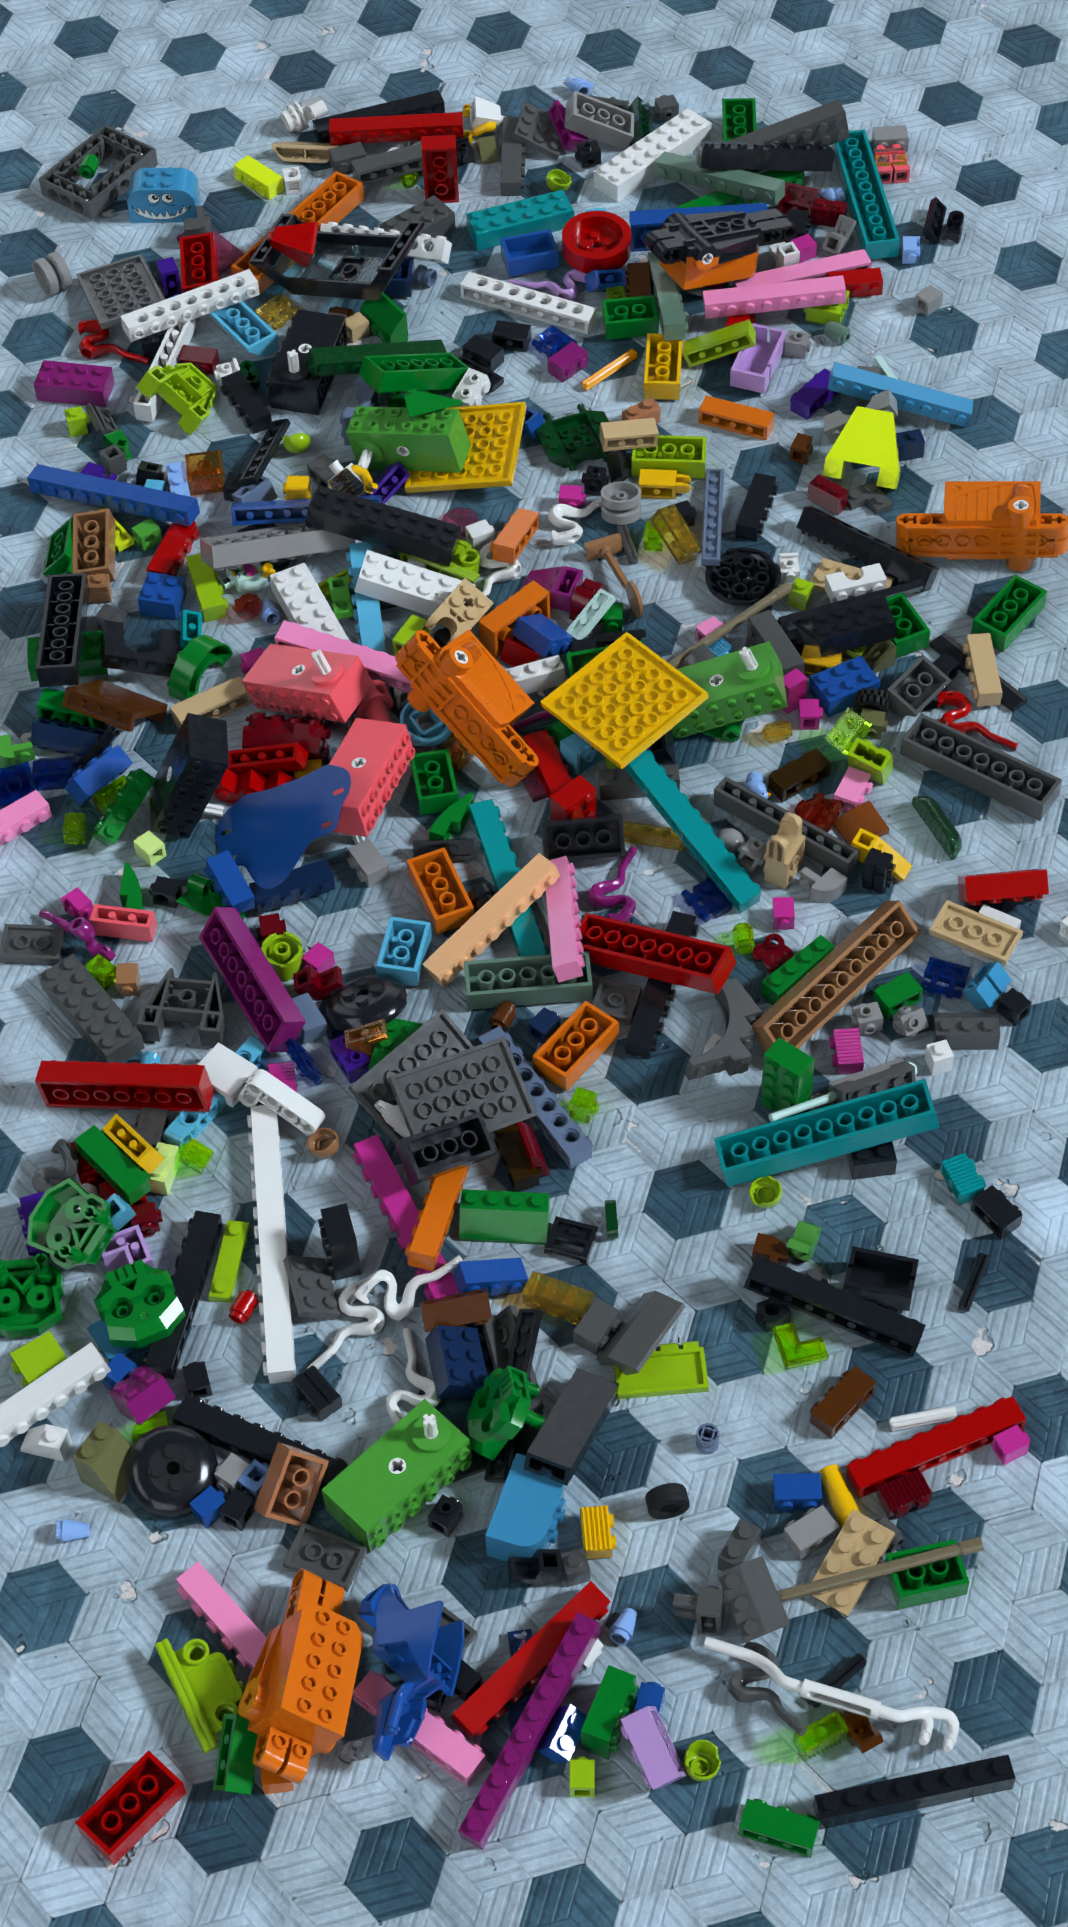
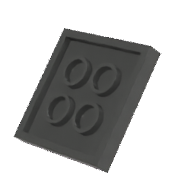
(537, 131)

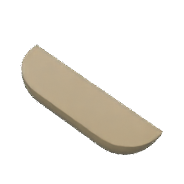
(302, 151)

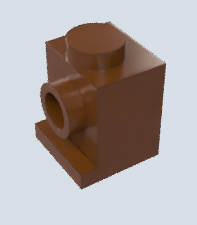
(801, 448)

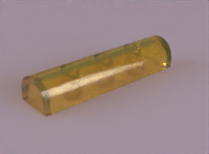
(652, 835)

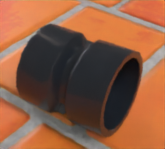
(480, 895)

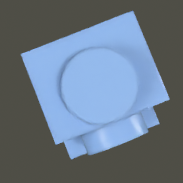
(910, 249)

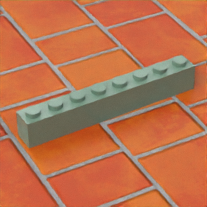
(727, 181)
(668, 301)

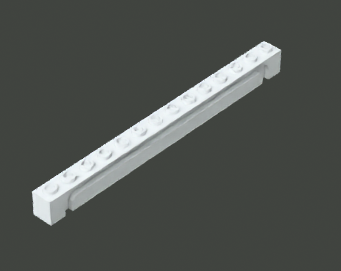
(272, 1245)

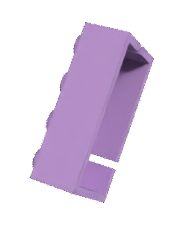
(756, 364)

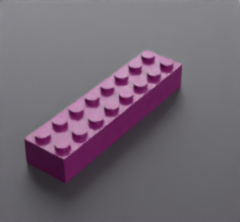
(251, 979)

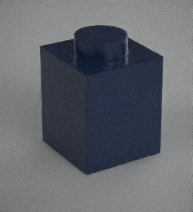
(544, 1025)

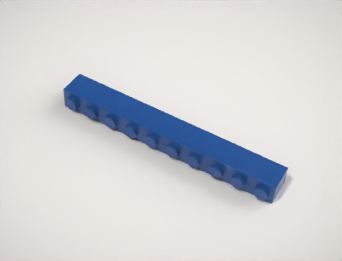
(113, 495)

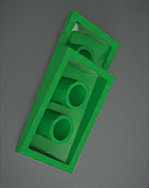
(60, 551)

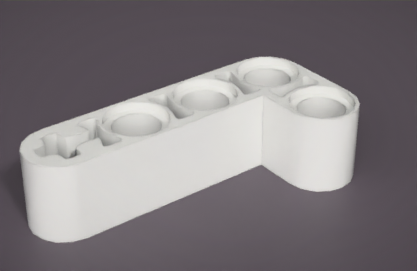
(282, 1100)

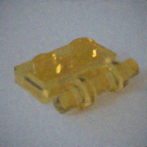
(274, 308)

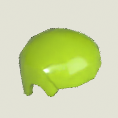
(558, 180)
(296, 443)
(765, 1192)
(701, 1760)

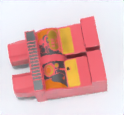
(892, 162)

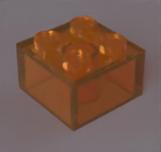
(205, 472)

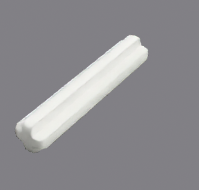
(922, 1418)

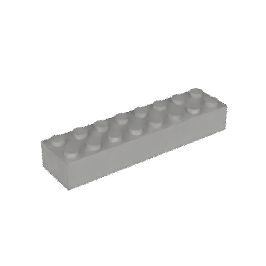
(269, 545)

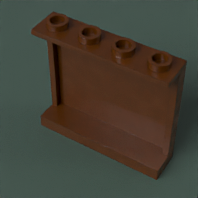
(112, 704)

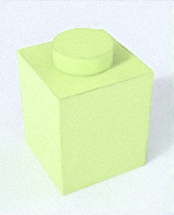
(149, 848)

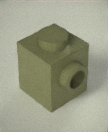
(878, 722)

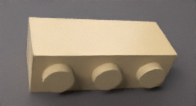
(628, 434)

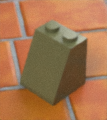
(103, 1461)

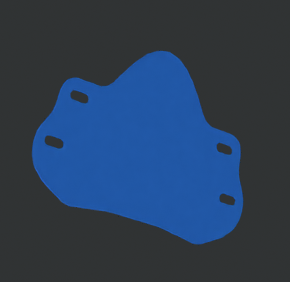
(280, 822)

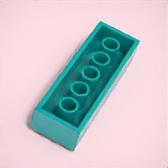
(519, 218)

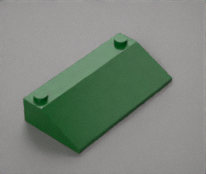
(420, 402)

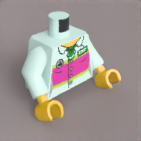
(247, 577)

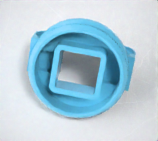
(431, 737)

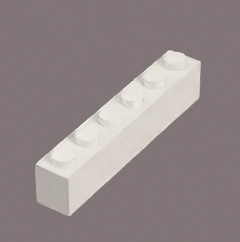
(51, 1392)

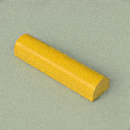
(837, 1493)

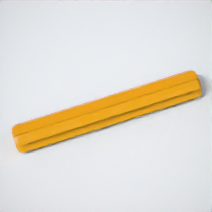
(609, 369)

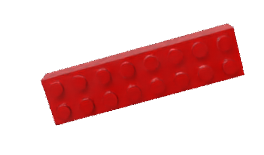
(656, 953)
(125, 1085)

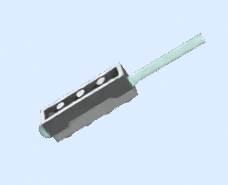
(857, 1085)

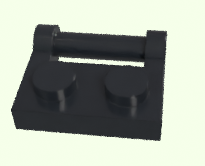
(574, 1234)

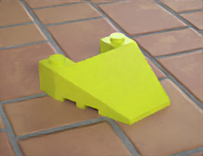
(866, 440)

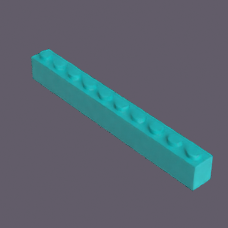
(693, 831)
(502, 868)

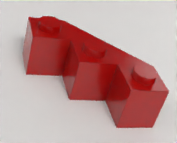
(234, 787)

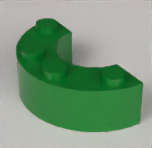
(192, 664)

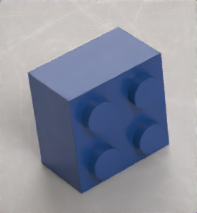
(162, 595)

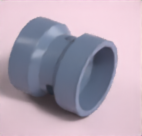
(425, 275)
(705, 1443)

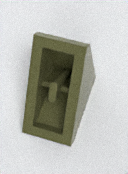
(487, 149)
(881, 656)

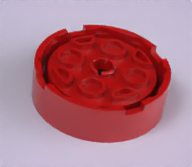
(590, 231)

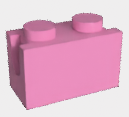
(853, 788)

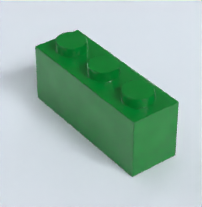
(235, 1756)
(779, 1827)

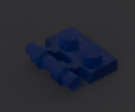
(553, 337)
(711, 896)
(947, 973)
(303, 1061)

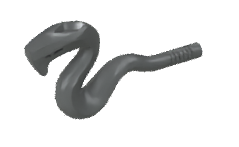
(71, 1160)
(743, 1694)

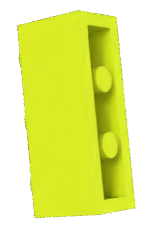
(258, 177)

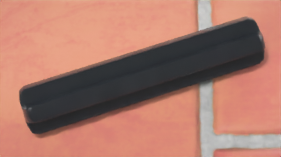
(973, 1282)
(844, 1674)

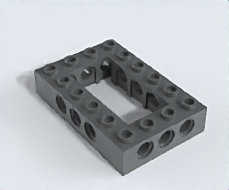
(61, 179)

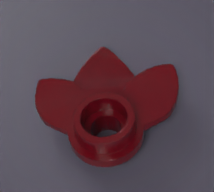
(770, 954)

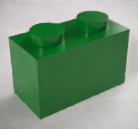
(897, 993)

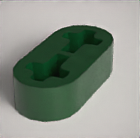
(251, 374)
(611, 1219)

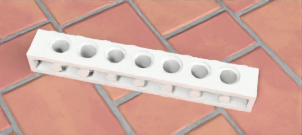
(439, 253)
(528, 303)
(190, 305)

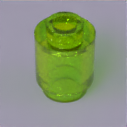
(743, 938)

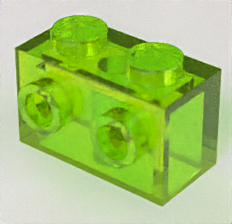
(847, 729)

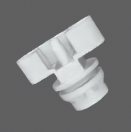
(297, 116)

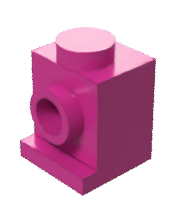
(77, 904)

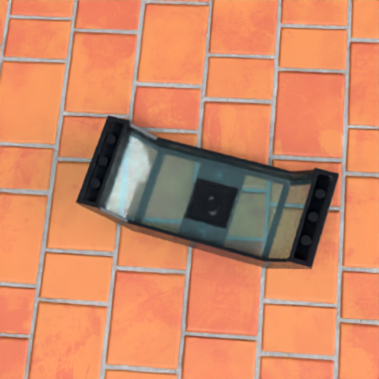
(341, 263)

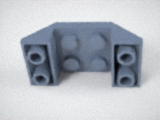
(366, 397)

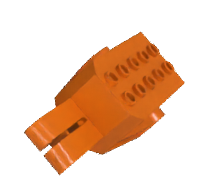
(303, 1679)

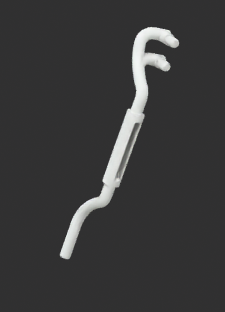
(844, 1699)

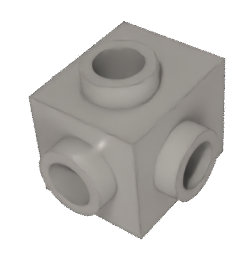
(751, 854)
(867, 1018)
(909, 1021)

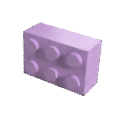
(652, 1747)

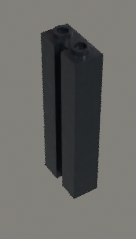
(571, 1426)

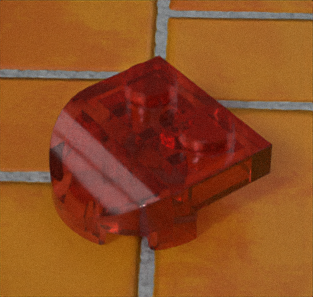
(820, 811)

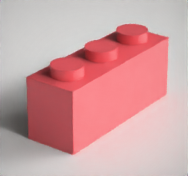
(123, 923)

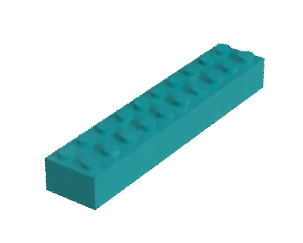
(866, 196)
(826, 1132)

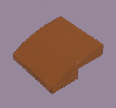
(863, 817)

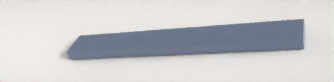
(712, 517)

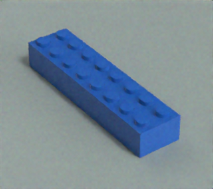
(649, 220)

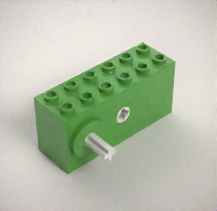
(419, 442)
(737, 686)
(397, 1475)

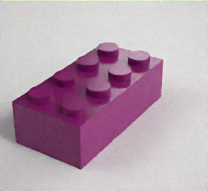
(74, 383)

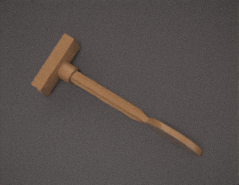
(605, 548)

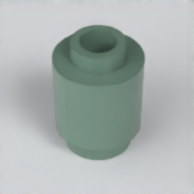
(837, 332)

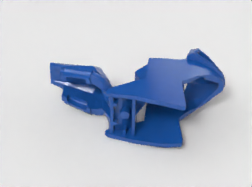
(418, 1652)

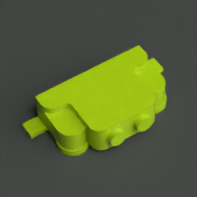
(464, 563)
(203, 1687)

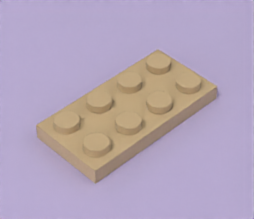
(829, 567)
(975, 932)
(857, 1546)

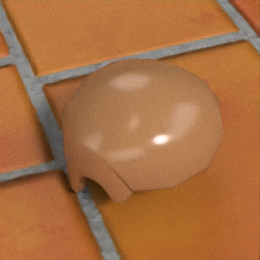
(323, 1143)

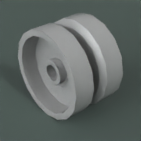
(52, 273)
(621, 503)

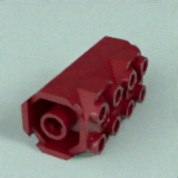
(277, 730)

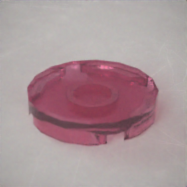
(461, 517)

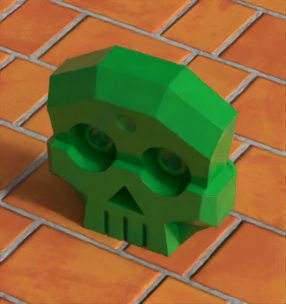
(57, 1216)
(22, 1284)
(132, 1291)
(501, 1410)

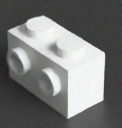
(472, 388)

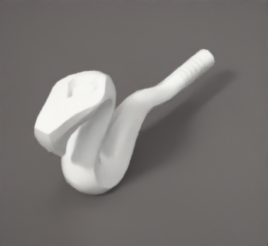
(574, 531)
(508, 574)
(392, 1308)
(374, 1324)
(417, 1380)

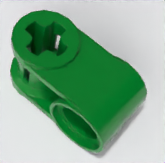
(117, 437)

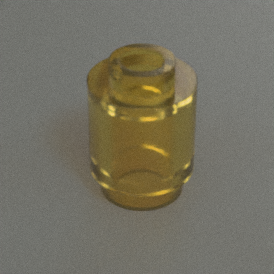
(777, 731)

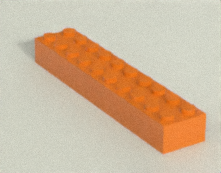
(328, 202)

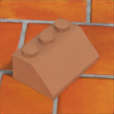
(291, 1485)

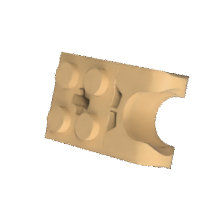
(460, 610)
(784, 852)

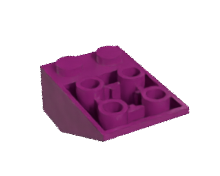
(559, 582)

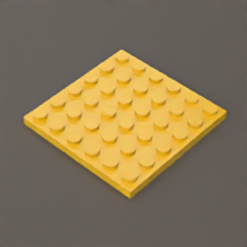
(493, 454)
(624, 700)

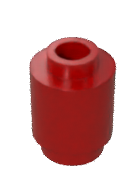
(243, 1306)

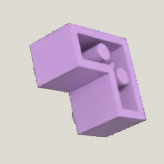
(126, 1248)

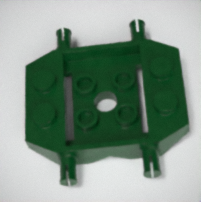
(559, 435)

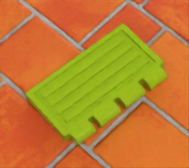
(667, 1373)

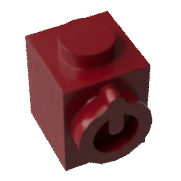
(269, 925)
(147, 1218)

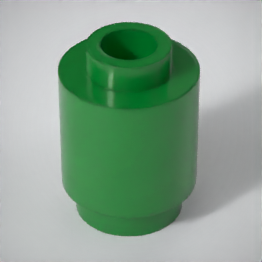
(88, 166)

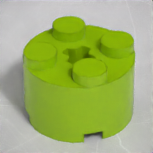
(284, 954)

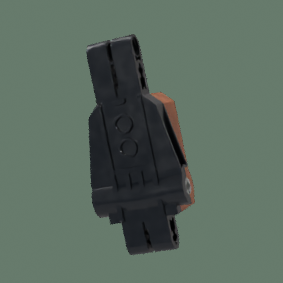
(716, 245)

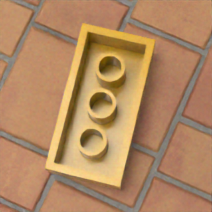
(662, 368)

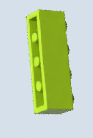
(719, 343)
(206, 588)

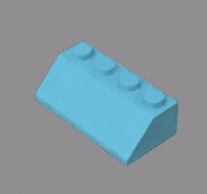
(247, 329)

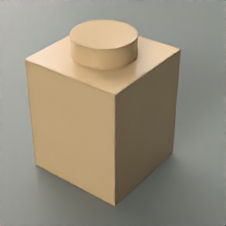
(357, 327)

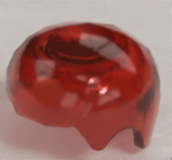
(248, 606)

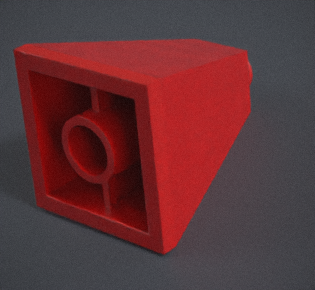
(295, 241)

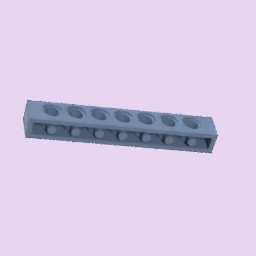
(571, 1152)

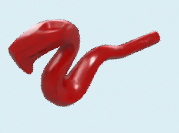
(89, 351)
(961, 701)

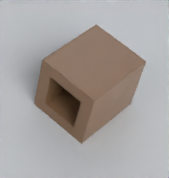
(127, 979)

